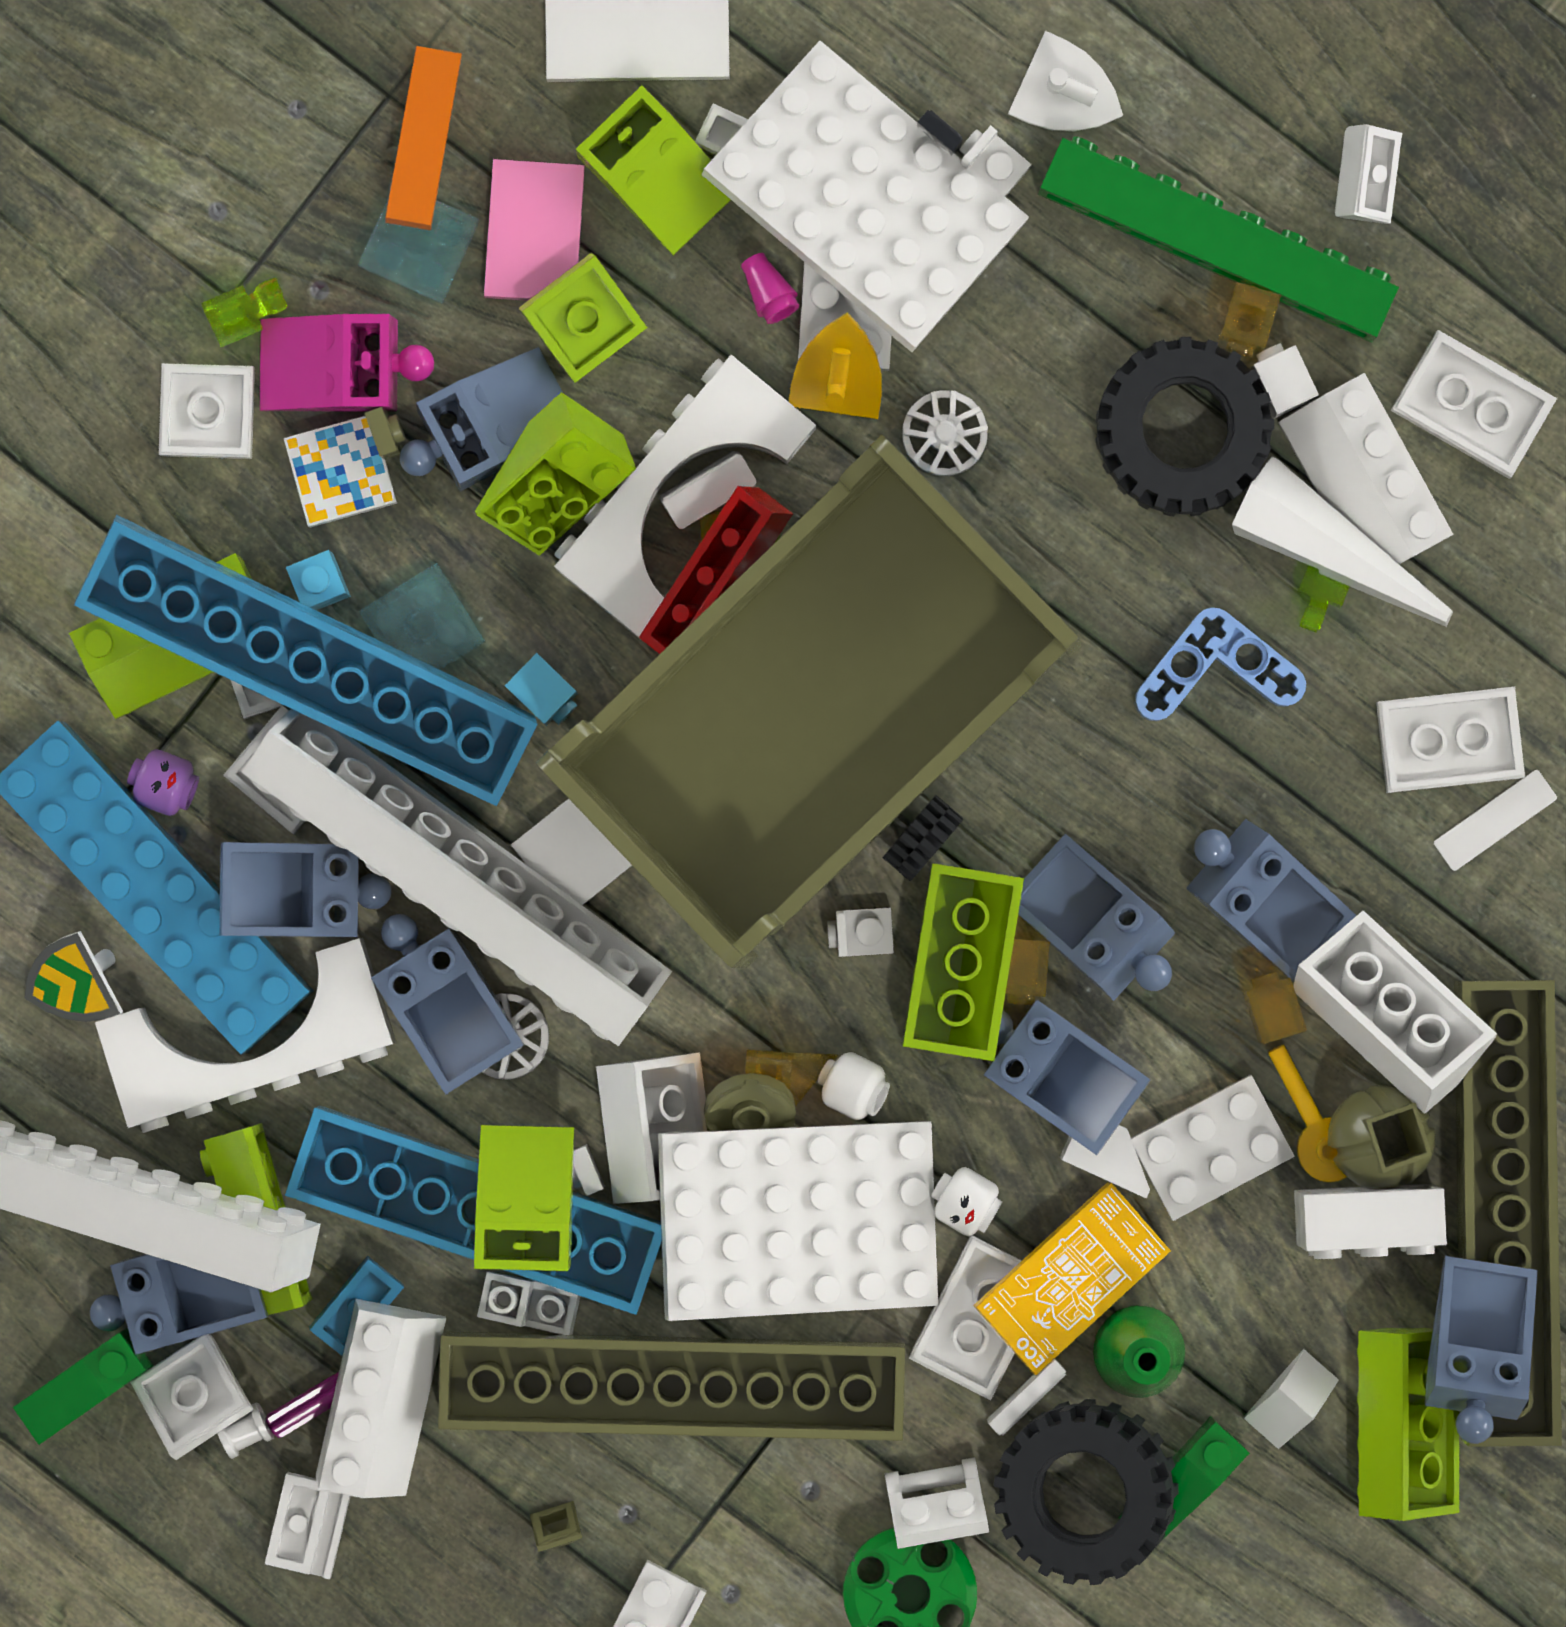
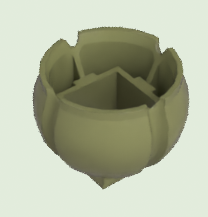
(1357, 1145)

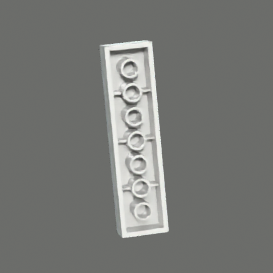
(154, 1211)

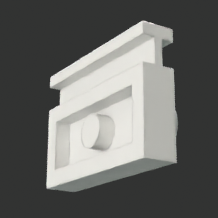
(307, 1527)
(660, 1600)

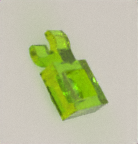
(239, 314)
(1322, 592)

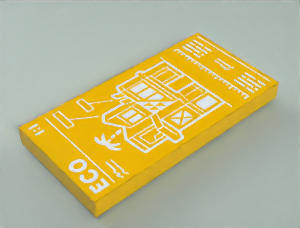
(1072, 1278)

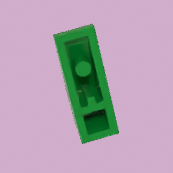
(81, 1387)
(1202, 1467)

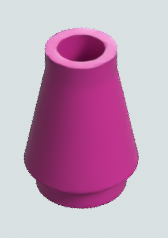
(769, 290)

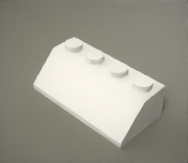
(1365, 469)
(1393, 1011)
(379, 1401)

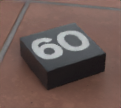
(940, 132)

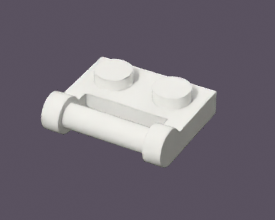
(938, 1514)

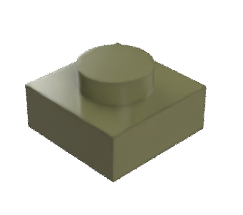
(386, 432)

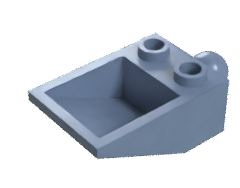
(490, 418)
(291, 890)
(1266, 895)
(1095, 920)
(448, 1010)
(1066, 1077)
(178, 1298)
(1481, 1344)

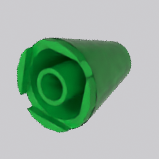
(1128, 1336)

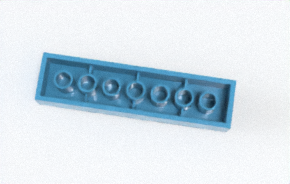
(150, 886)
(433, 1198)

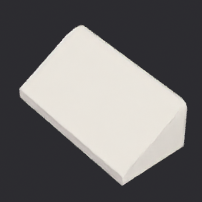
(1368, 174)
(707, 489)

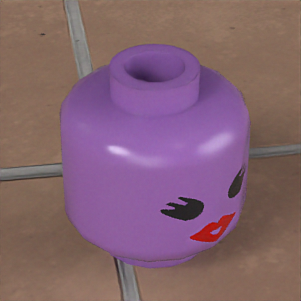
(163, 782)

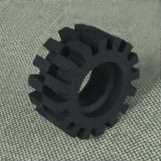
(923, 838)

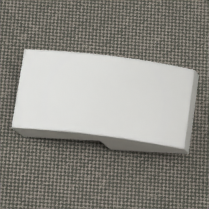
(528, 1304)

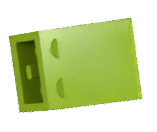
(653, 170)
(555, 474)
(524, 1198)

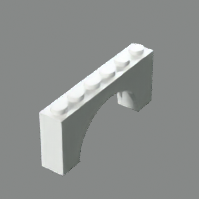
(727, 413)
(161, 1080)

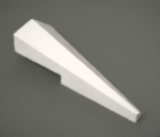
(1299, 523)

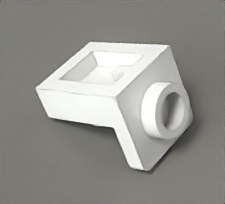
(994, 160)
(861, 932)

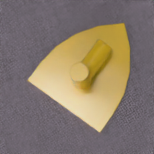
(839, 372)

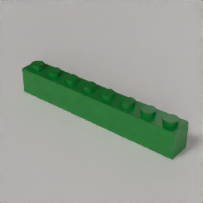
(1218, 239)

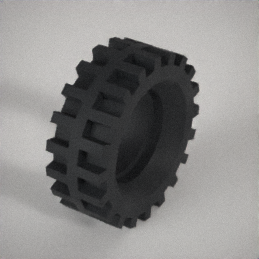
(1165, 486)
(1123, 1445)

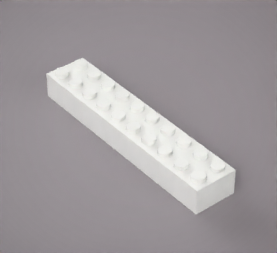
(457, 873)

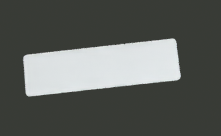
(1495, 820)

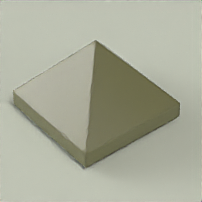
(556, 1526)

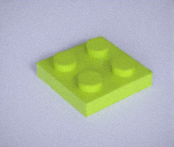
(583, 317)

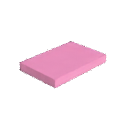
(532, 226)

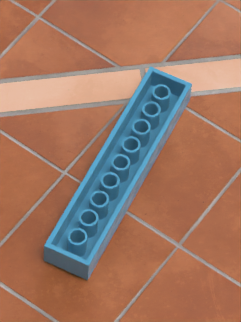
(305, 660)

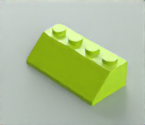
(132, 669)
(962, 962)
(245, 1167)
(1402, 1445)

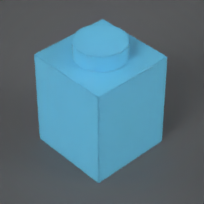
(318, 580)
(543, 691)

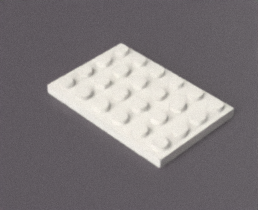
(865, 196)
(797, 1220)

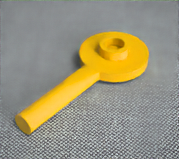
(1312, 1145)

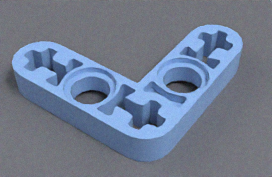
(1225, 652)

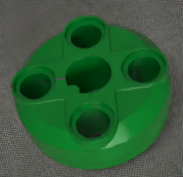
(908, 1588)

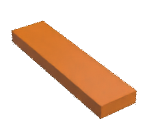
(423, 138)

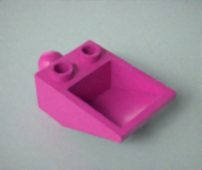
(328, 364)

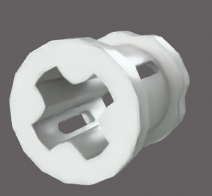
(245, 1431)

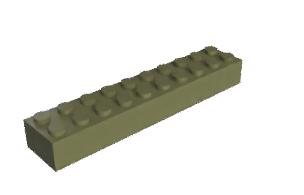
(1512, 1176)
(671, 1386)

